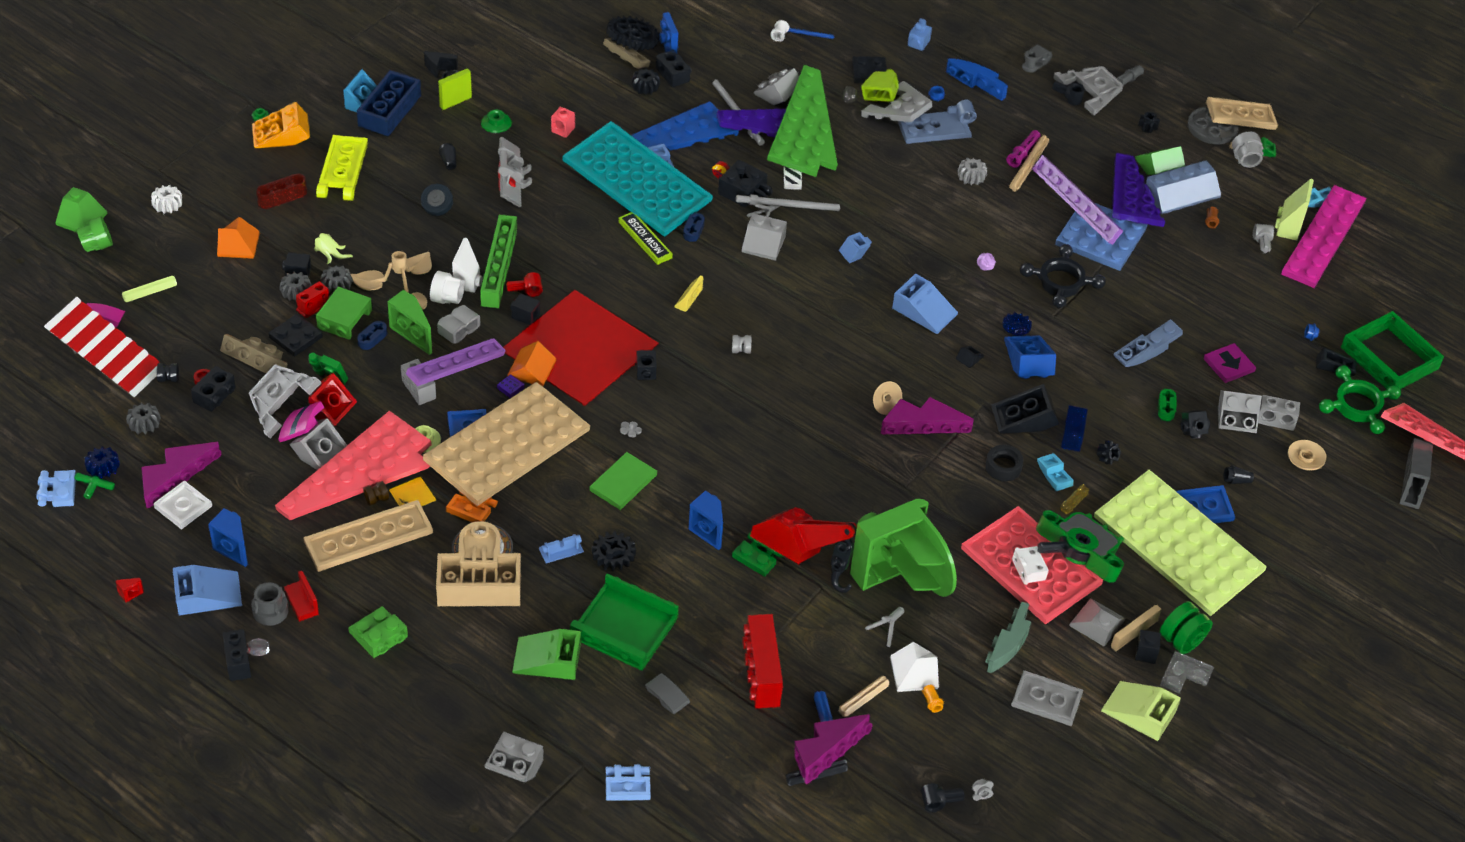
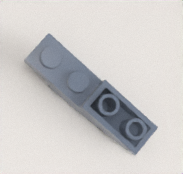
(1148, 346)

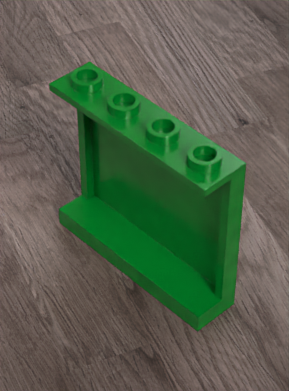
(626, 622)

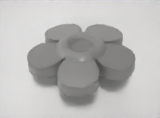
(630, 429)

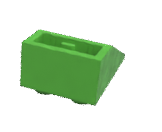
(548, 654)

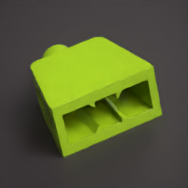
(881, 86)

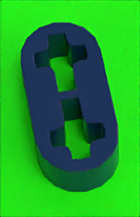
(690, 226)
(373, 336)

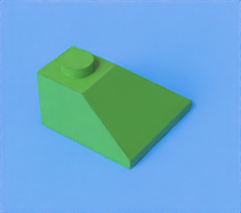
(77, 209)

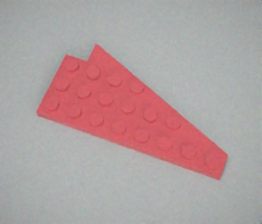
(381, 453)

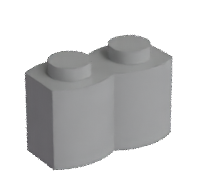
(458, 324)

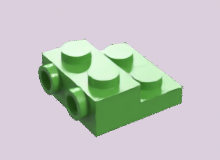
(379, 631)

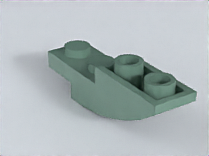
(1009, 640)

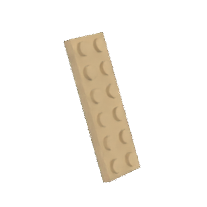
(368, 535)

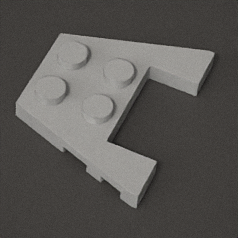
(1097, 82)
(904, 109)
(274, 390)

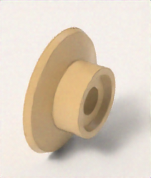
(893, 395)

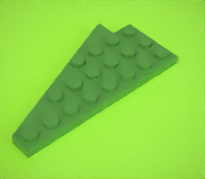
(805, 131)

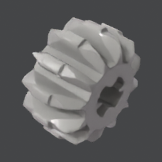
(972, 171)

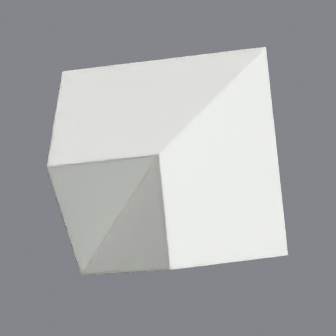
(914, 668)

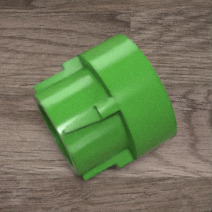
(94, 235)

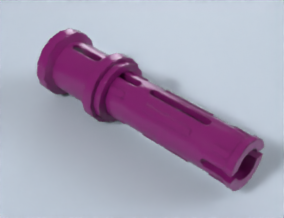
(1032, 138)

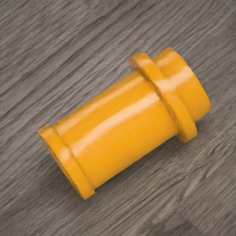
(935, 703)

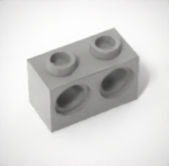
(422, 393)
(1278, 412)

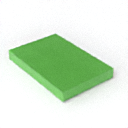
(623, 480)

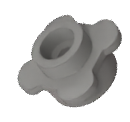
(982, 789)

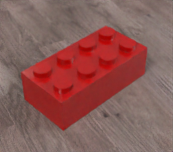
(763, 661)

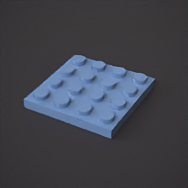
(1092, 245)

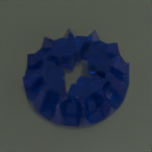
(1017, 329)

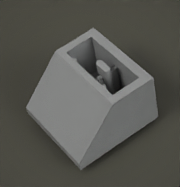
(778, 87)
(1238, 411)
(515, 757)

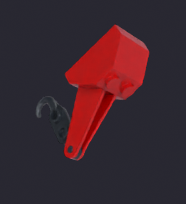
(801, 537)

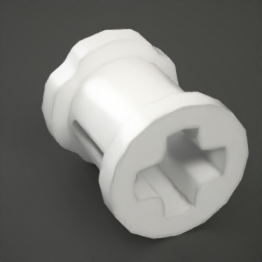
(781, 28)

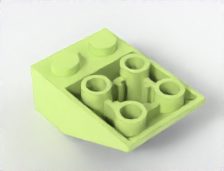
(1142, 707)

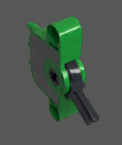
(1082, 542)

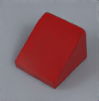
(129, 588)

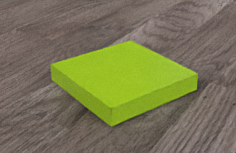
(455, 89)

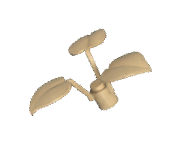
(417, 265)

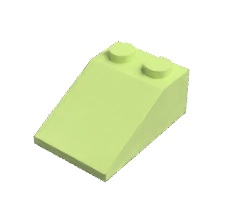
(1294, 212)

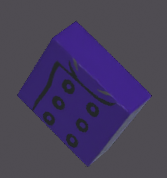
(510, 386)

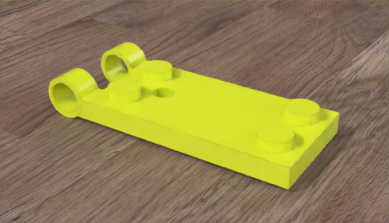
(342, 165)

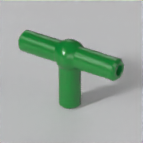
(93, 482)

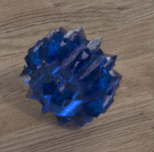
(102, 462)

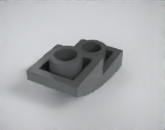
(668, 693)

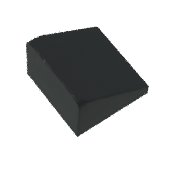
(969, 356)

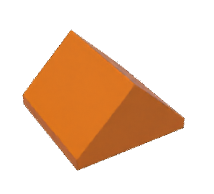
(533, 364)

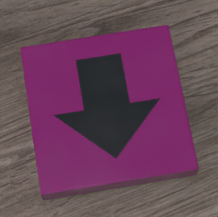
(1229, 363)

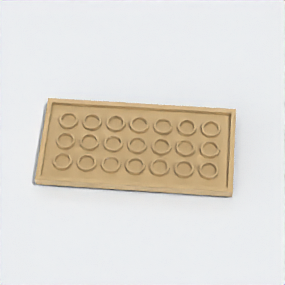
(506, 443)

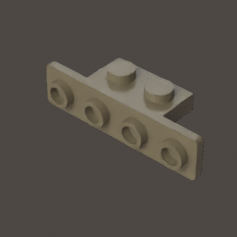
(253, 352)

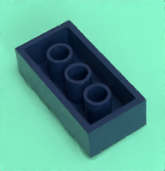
(389, 103)

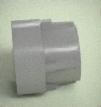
(1248, 149)

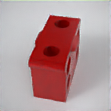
(312, 299)

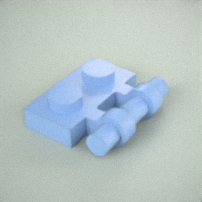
(63, 488)
(627, 787)

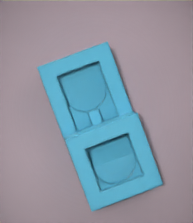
(1318, 197)
(1054, 472)

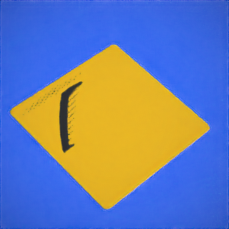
(412, 491)

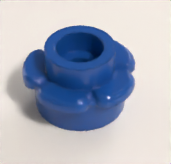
(936, 93)
(1311, 331)

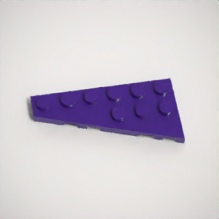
(758, 120)
(1131, 195)

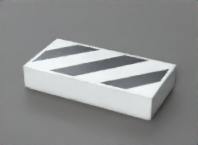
(792, 179)

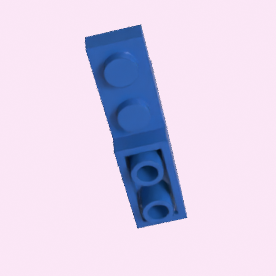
(978, 75)

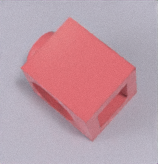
(563, 122)

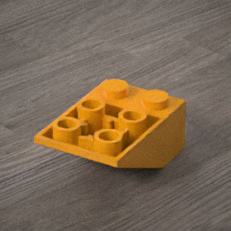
(282, 128)

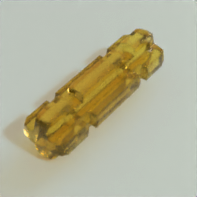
(1074, 499)

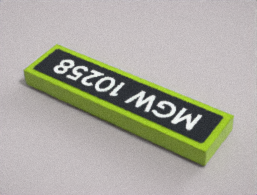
(645, 238)

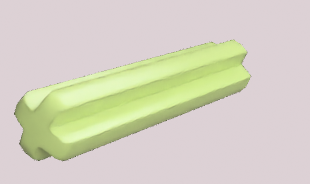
(149, 288)

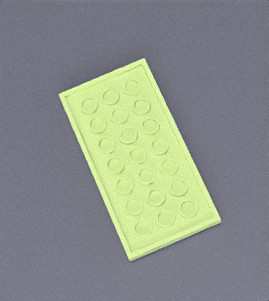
(1180, 542)

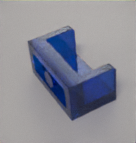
(1074, 428)

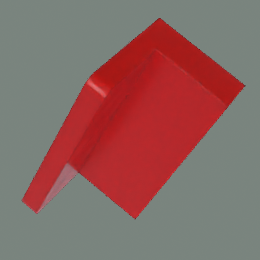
(302, 598)

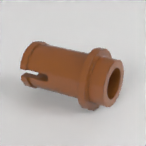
(1212, 217)

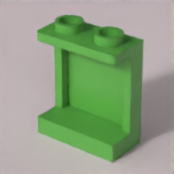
(343, 312)

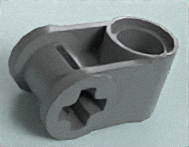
(1036, 58)

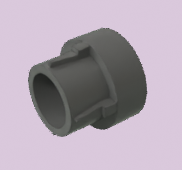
(269, 604)

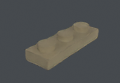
(630, 55)

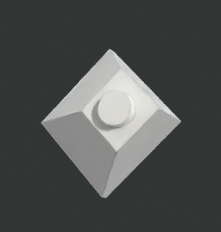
(466, 267)

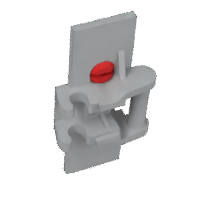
(511, 172)

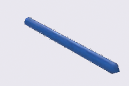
(811, 33)

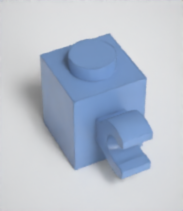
(919, 35)
(855, 247)

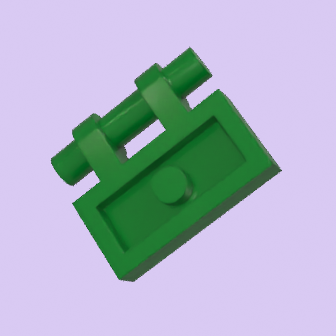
(327, 365)
(755, 558)

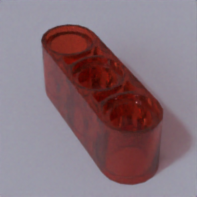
(281, 191)

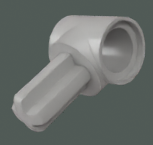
(1264, 235)

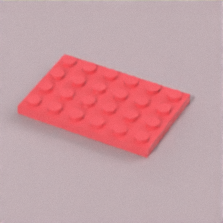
(1047, 599)

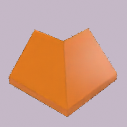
(238, 240)

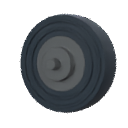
(437, 199)

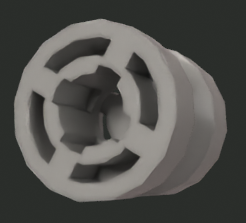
(737, 342)

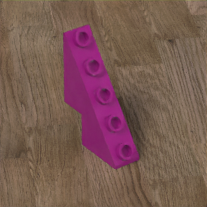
(930, 418)
(180, 466)
(829, 743)

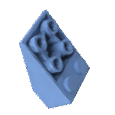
(923, 304)
(205, 589)

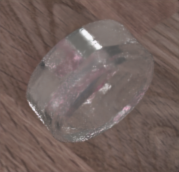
(258, 647)

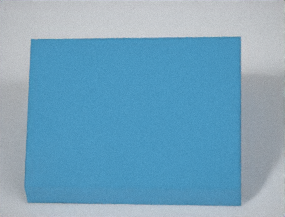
(358, 91)

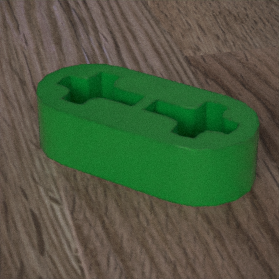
(1170, 405)

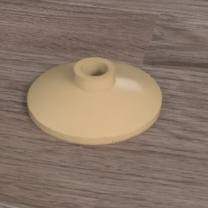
(1307, 455)

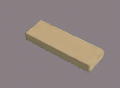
(1133, 629)

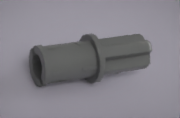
(1131, 74)

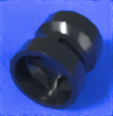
(167, 372)

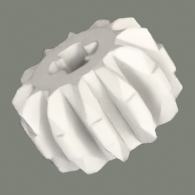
(166, 199)

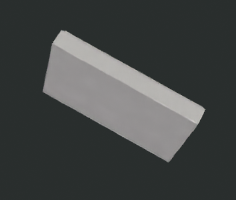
(1047, 698)

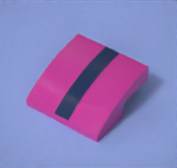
(300, 421)

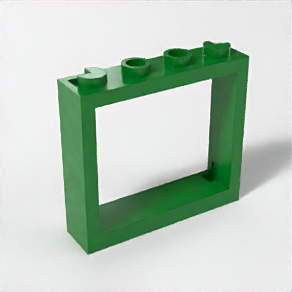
(1375, 366)

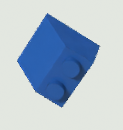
(707, 519)
(228, 536)

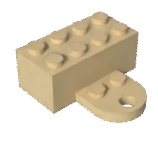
(479, 571)

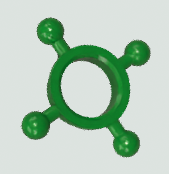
(1361, 387)

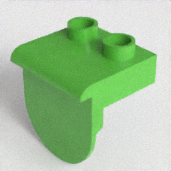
(904, 545)

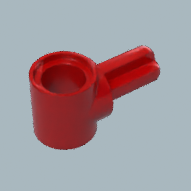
(531, 284)

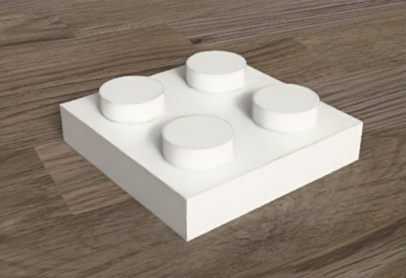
(182, 504)

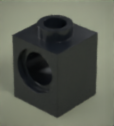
(646, 364)

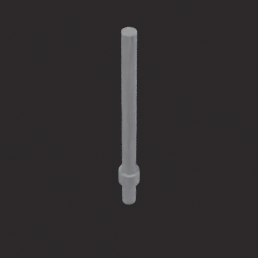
(733, 106)
(753, 199)

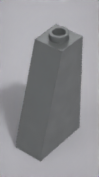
(1417, 473)

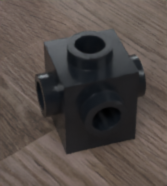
(1195, 423)

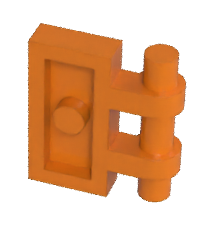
(465, 509)

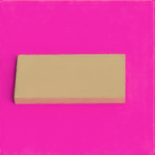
(1241, 113)

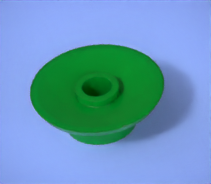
(496, 121)

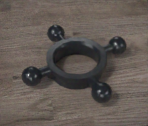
(1062, 264)

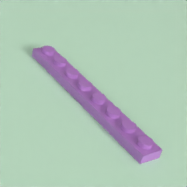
(1077, 200)

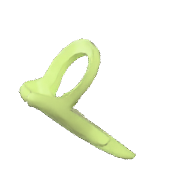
(328, 246)

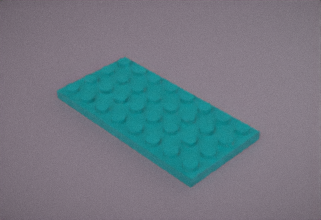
(637, 178)

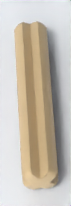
(863, 696)

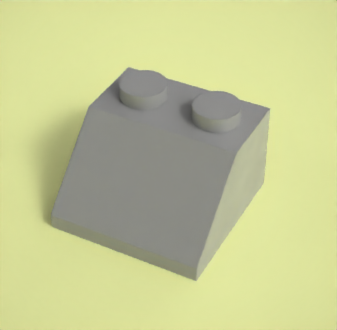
(764, 236)
(318, 444)

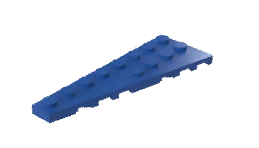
(685, 129)

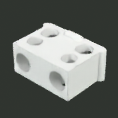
(1030, 564)

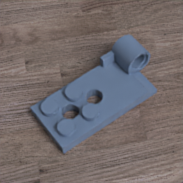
(949, 124)

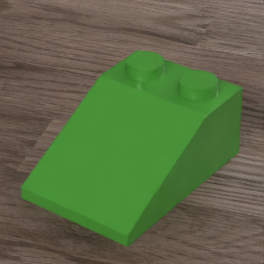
(409, 320)

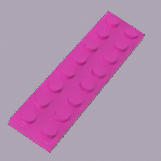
(1323, 236)

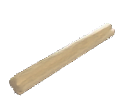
(1029, 163)

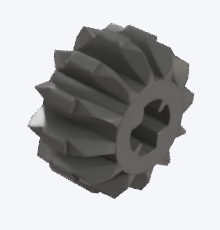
(336, 277)
(293, 285)
(143, 418)

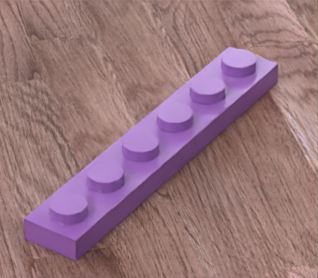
(455, 362)

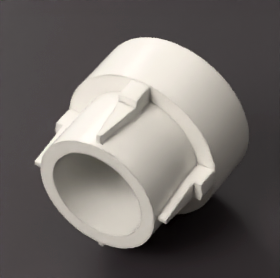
(446, 288)

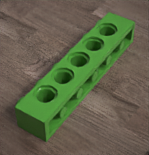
(498, 261)

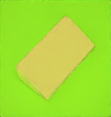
(690, 294)

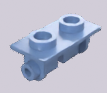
(561, 549)

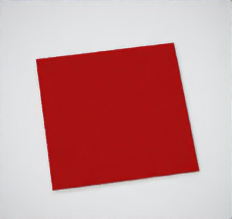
(588, 346)

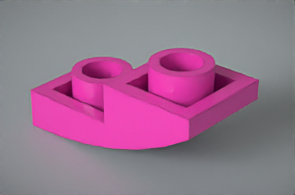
(108, 313)

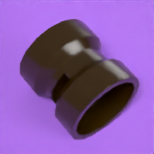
(376, 493)

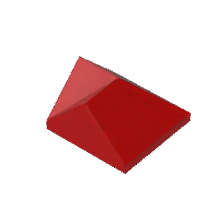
(334, 398)

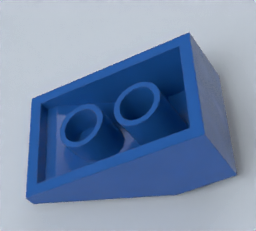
(1030, 356)

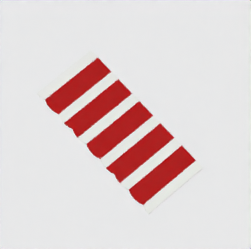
(104, 346)

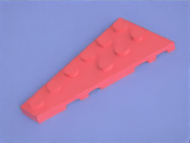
(1422, 426)

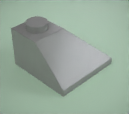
(1097, 622)

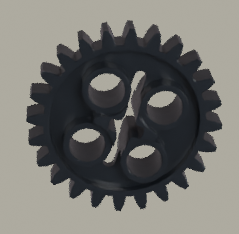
(633, 33)

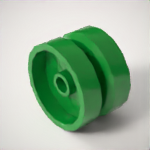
(1186, 627)

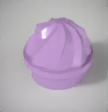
(986, 261)

